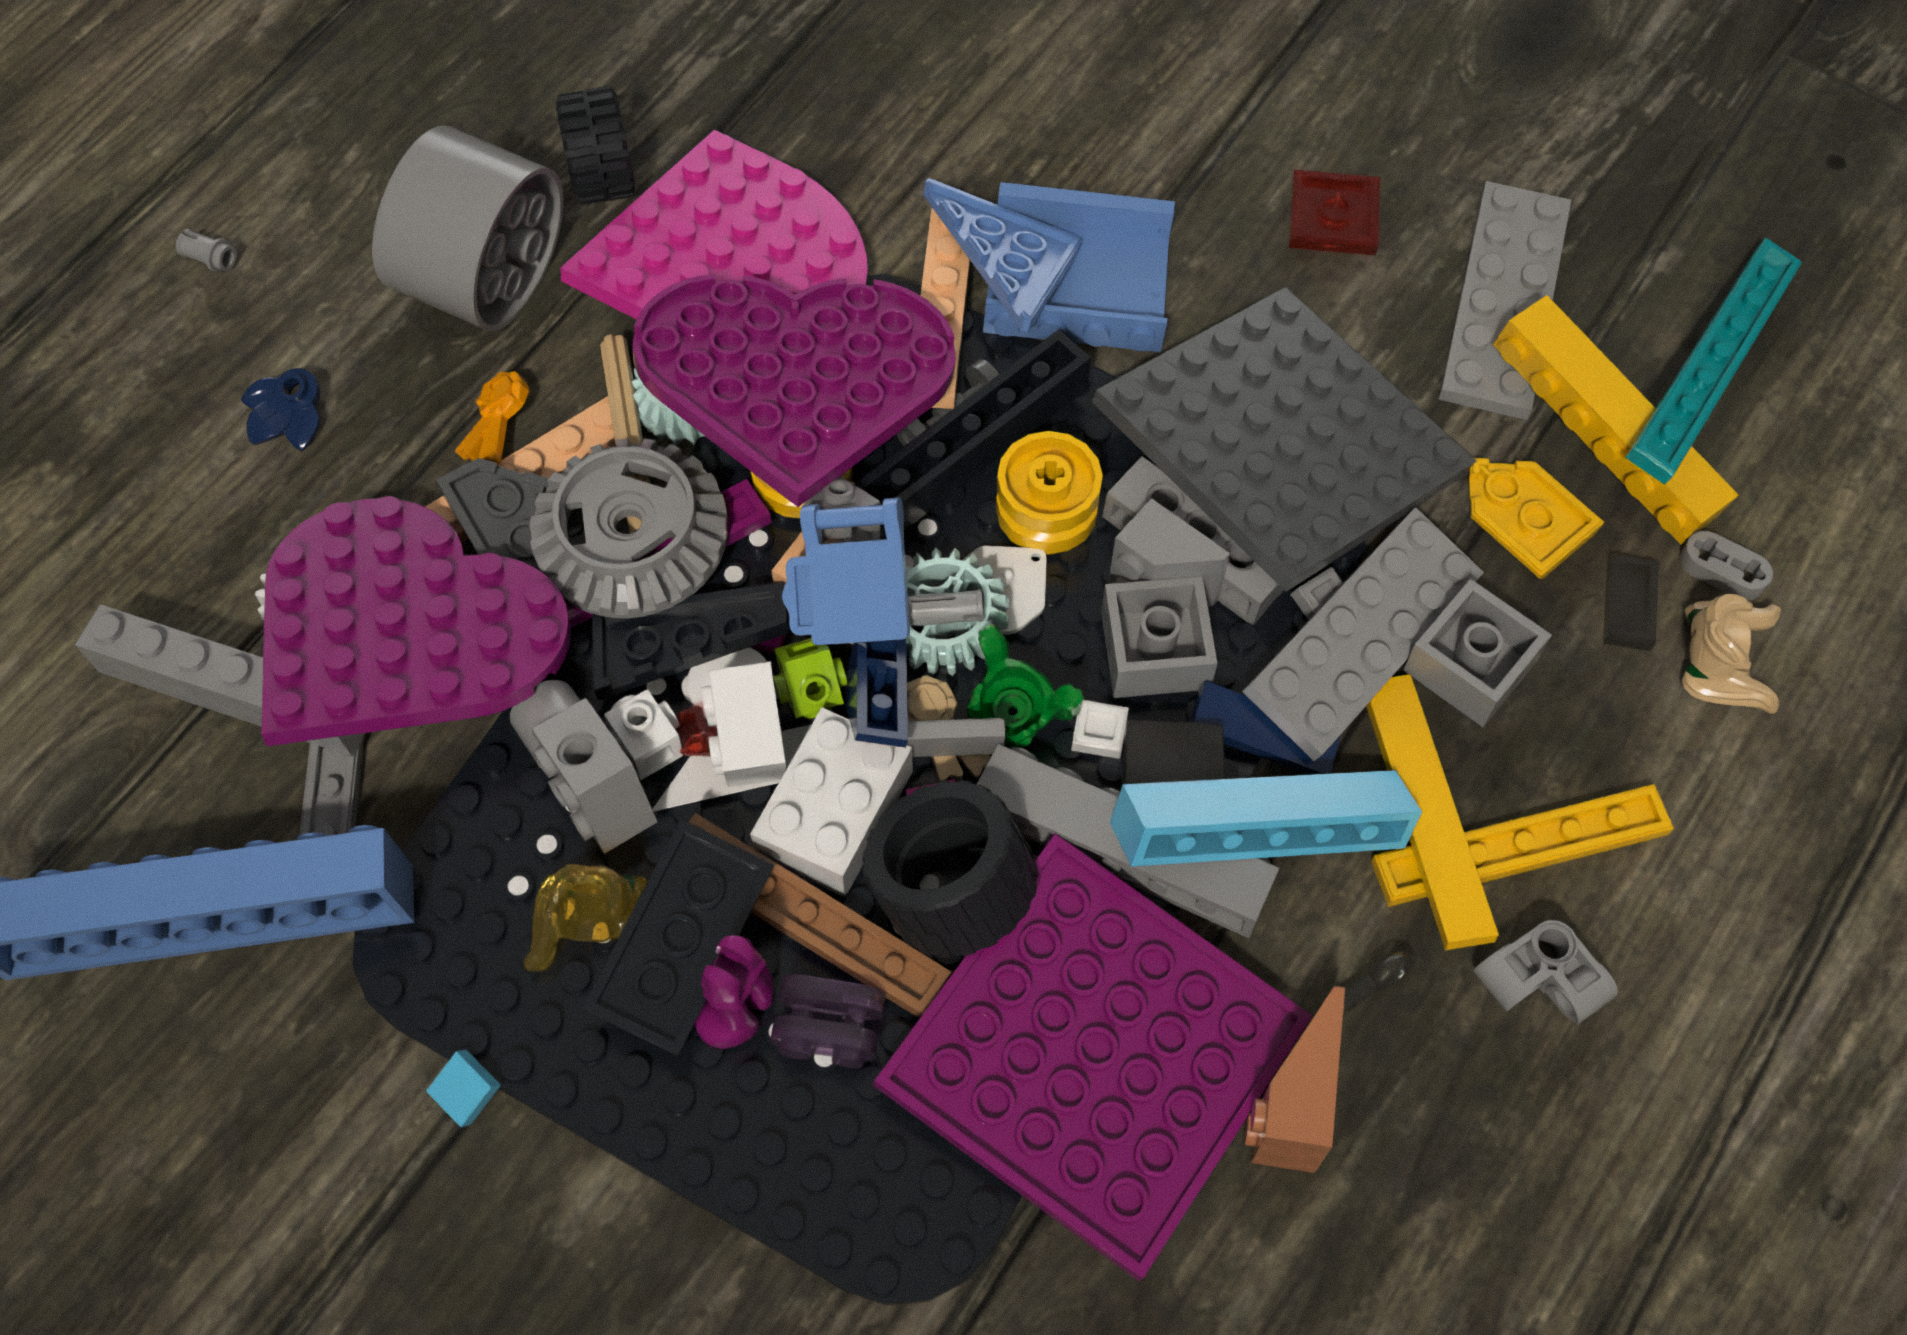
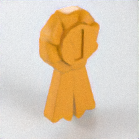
(497, 403)

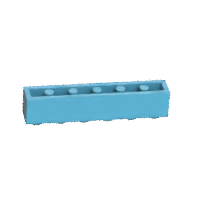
(1263, 817)

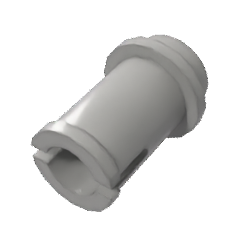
(215, 253)

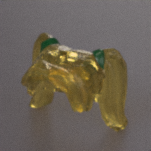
(580, 906)

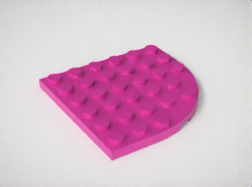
(724, 216)

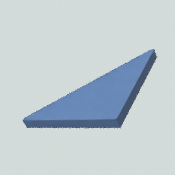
(1010, 250)

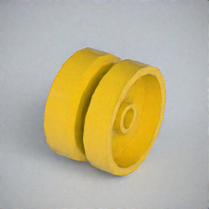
(1048, 492)

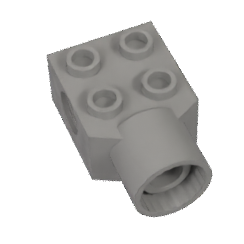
(586, 764)

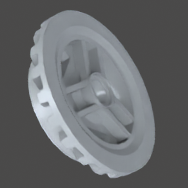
(605, 570)

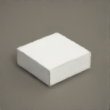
(1100, 729)

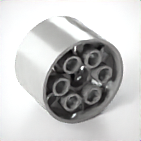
(467, 227)

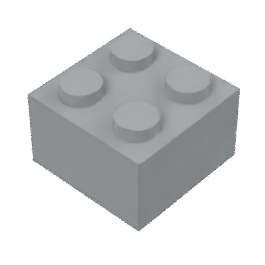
(1158, 636)
(1476, 652)

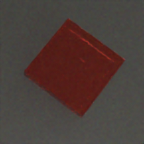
(1334, 212)

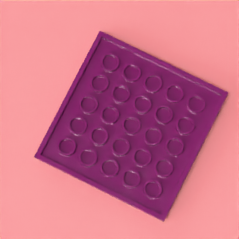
(1096, 1058)

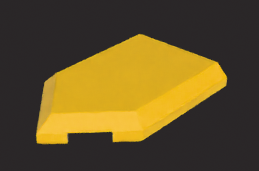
(1529, 513)

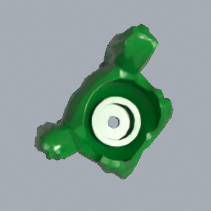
(1018, 686)

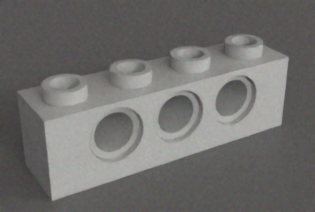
(1243, 590)

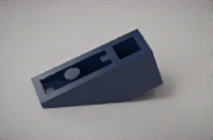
(878, 692)

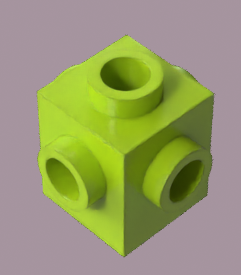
(808, 678)

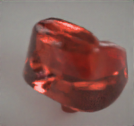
(694, 732)

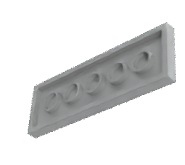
(1507, 270)
(1361, 634)

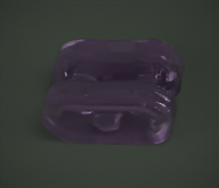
(845, 1042)

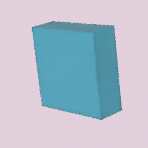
(463, 1088)

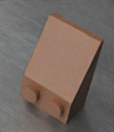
(1297, 1113)

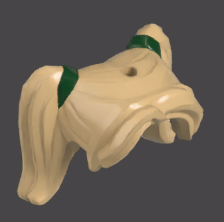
(1721, 652)

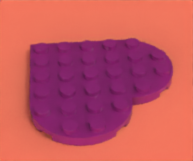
(793, 379)
(394, 628)

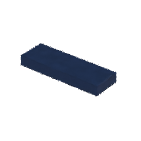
(1253, 731)

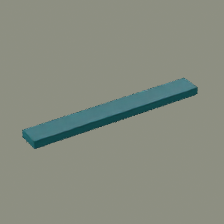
(1713, 362)

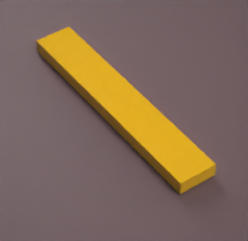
(1438, 836)
(1538, 840)

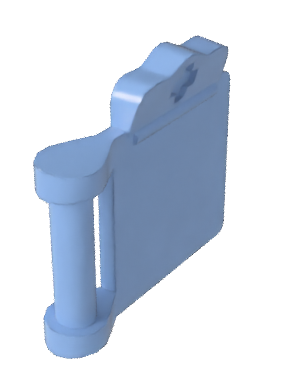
(849, 587)

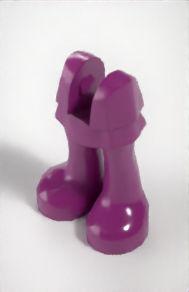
(730, 986)

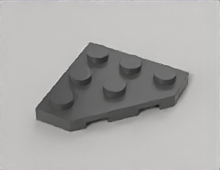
(497, 509)

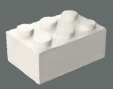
(830, 803)

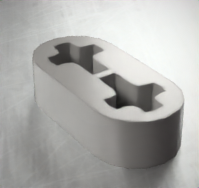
(1726, 565)

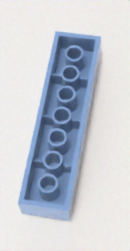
(203, 902)

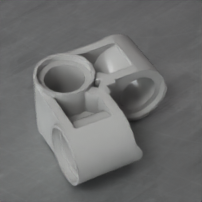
(1571, 981)

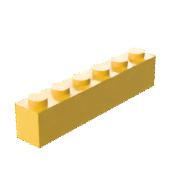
(1608, 415)

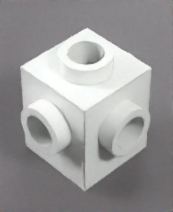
(645, 732)

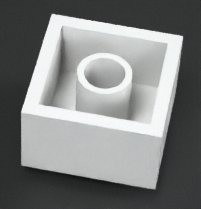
(747, 724)

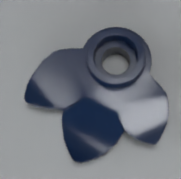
(280, 412)

